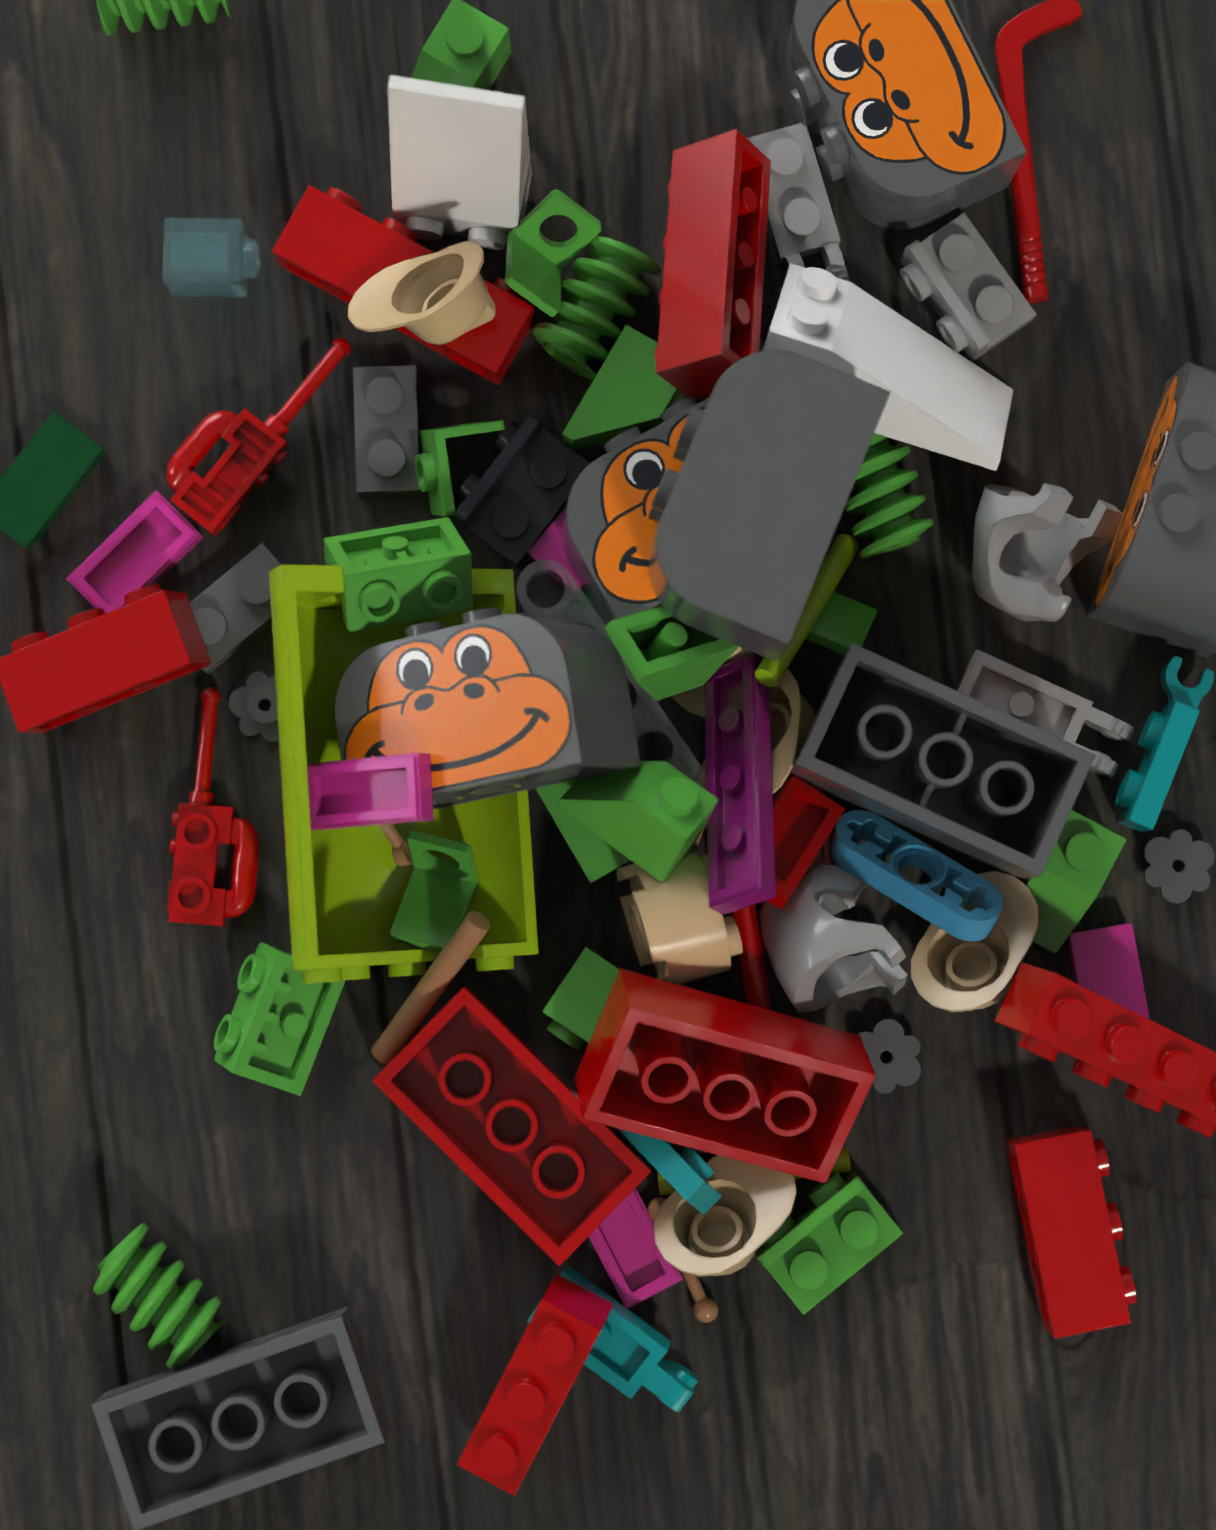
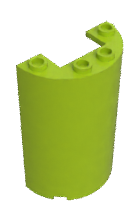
(345, 879)

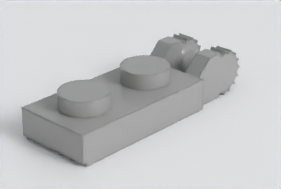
(798, 202)
(1040, 704)

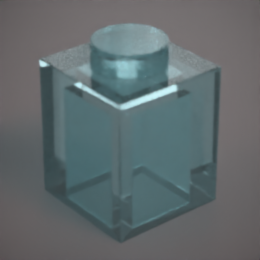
(208, 257)

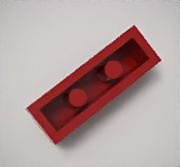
(101, 659)
(1071, 1231)
(535, 1384)

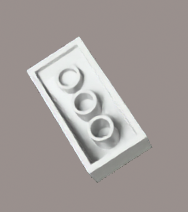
(458, 160)
(935, 392)

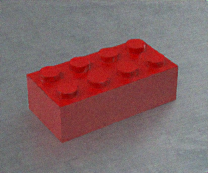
(723, 1076)
(512, 1125)

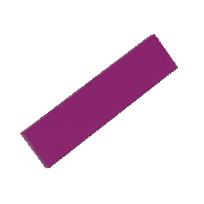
(741, 778)

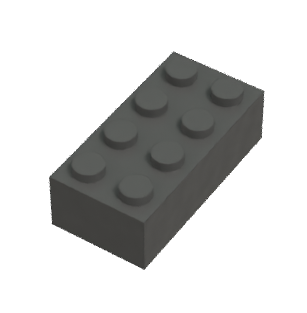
(241, 1418)

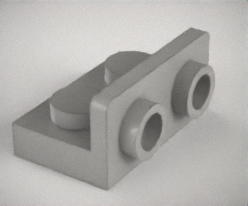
(965, 288)

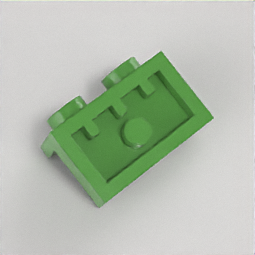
(402, 573)
(275, 1022)
(827, 1240)

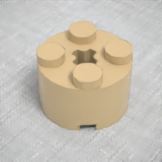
(674, 923)

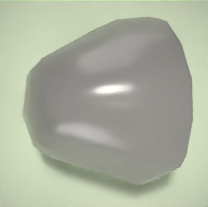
(1030, 546)
(813, 946)

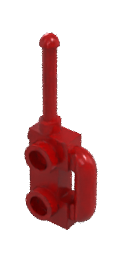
(251, 453)
(196, 850)

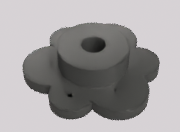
(247, 702)
(1194, 860)
(902, 1067)

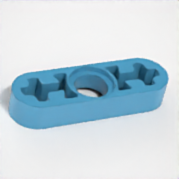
(961, 884)

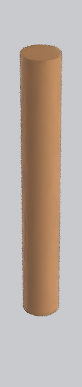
(431, 987)

